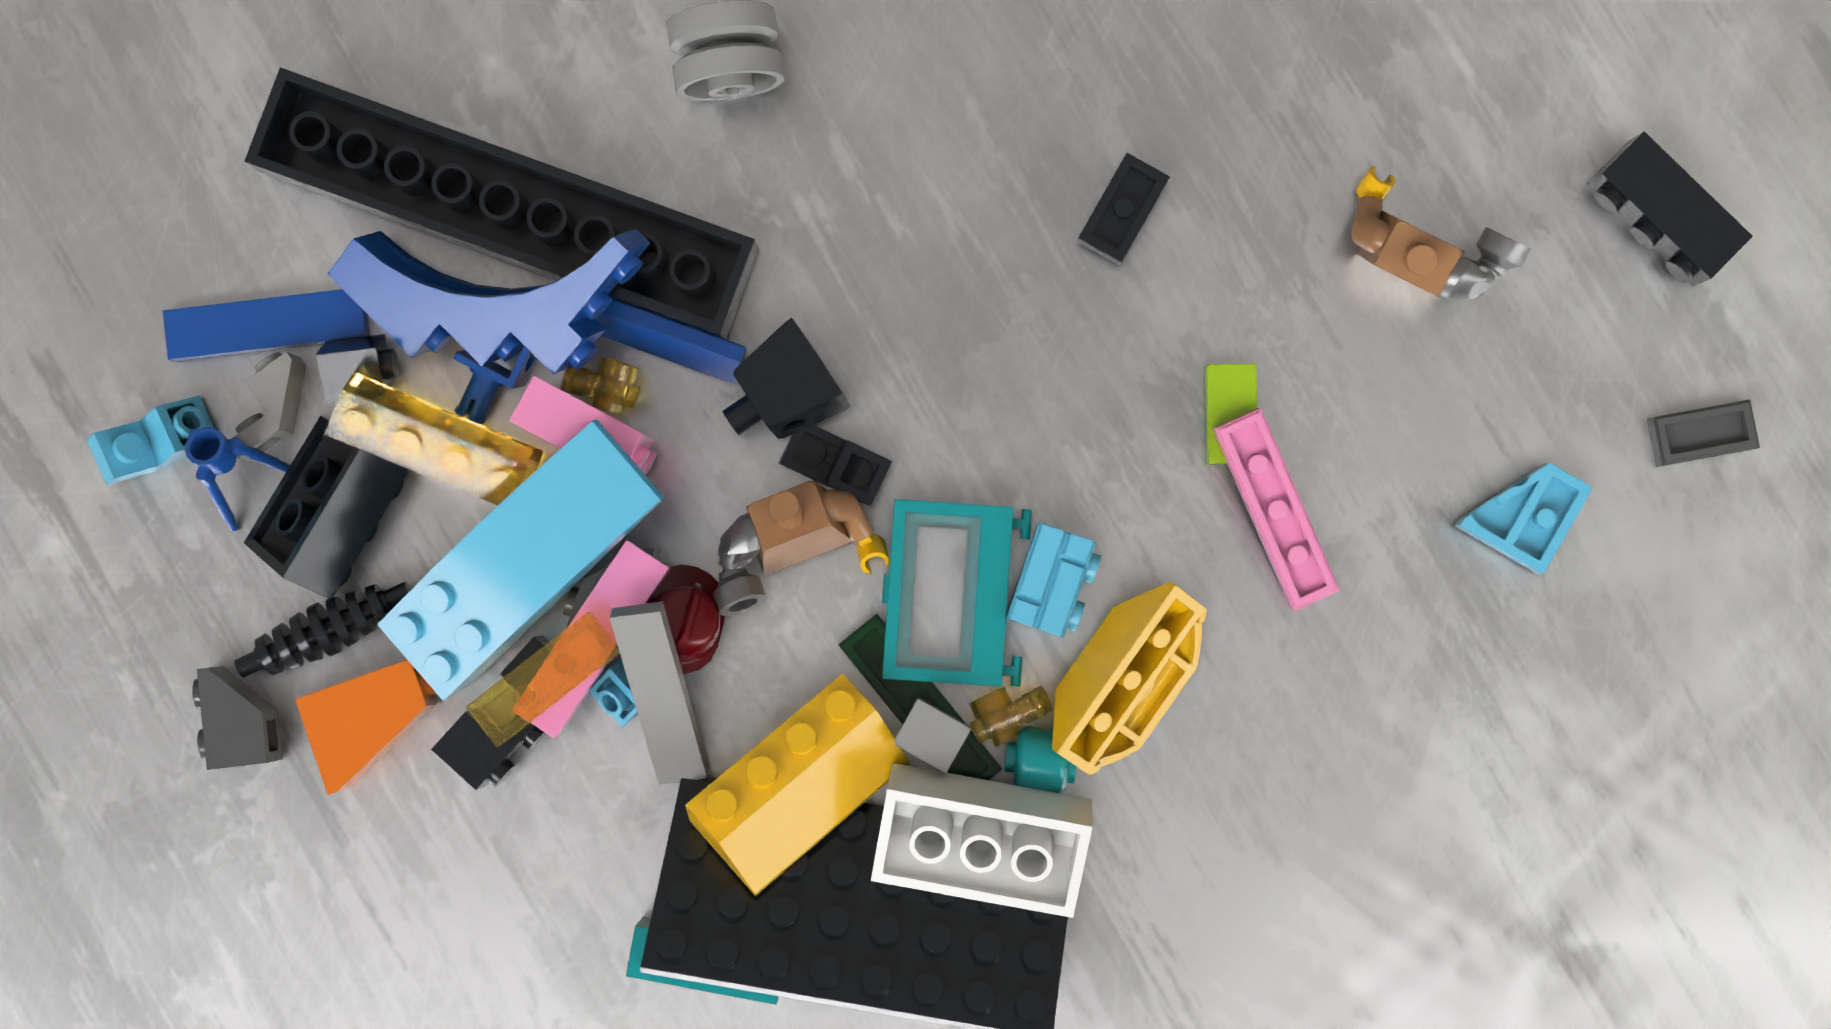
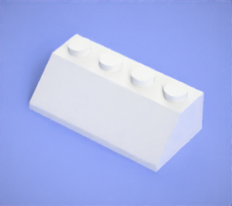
(983, 840)

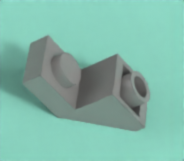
(278, 390)

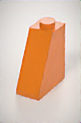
(362, 720)

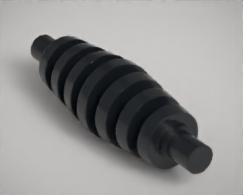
(321, 630)

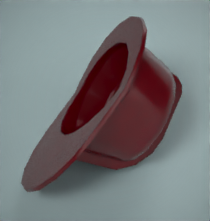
(691, 614)

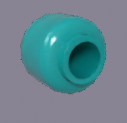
(1036, 763)

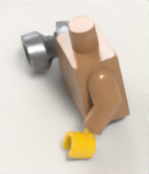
(1422, 256)
(785, 532)

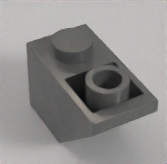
(235, 721)

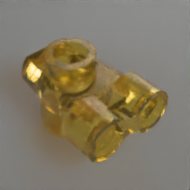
(610, 386)
(999, 717)

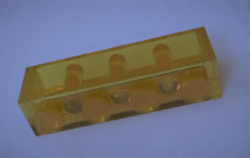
(430, 440)

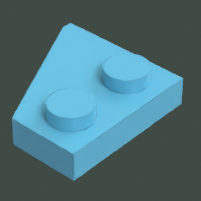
(1529, 516)

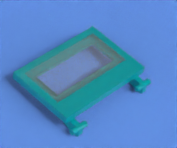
(949, 593)

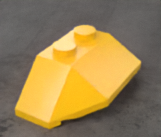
(1127, 677)

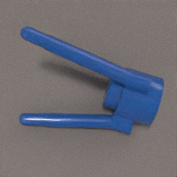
(216, 456)

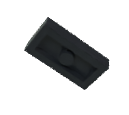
(1123, 209)

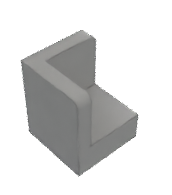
(932, 735)

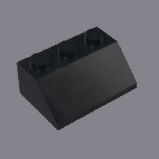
(324, 511)

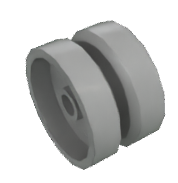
(725, 50)

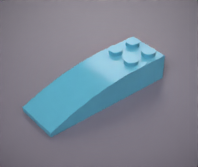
(520, 560)

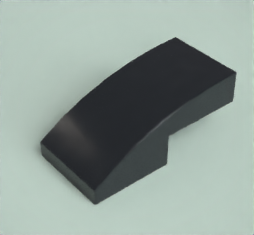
(835, 463)

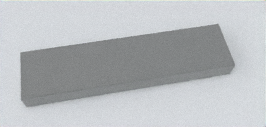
(659, 692)

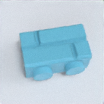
(1052, 580)

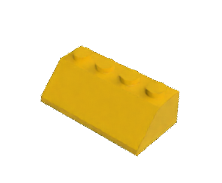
(796, 784)

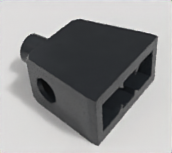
(785, 386)

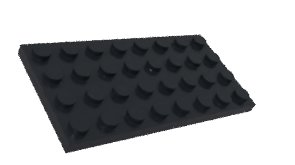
(850, 940)

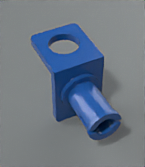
(487, 381)

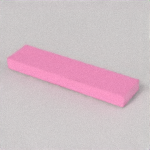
(1275, 509)
(626, 582)

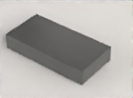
(1703, 433)

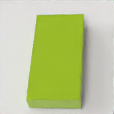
(1228, 394)

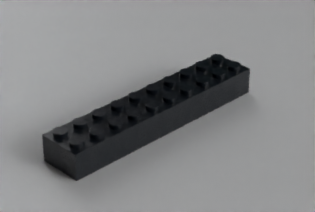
(495, 199)

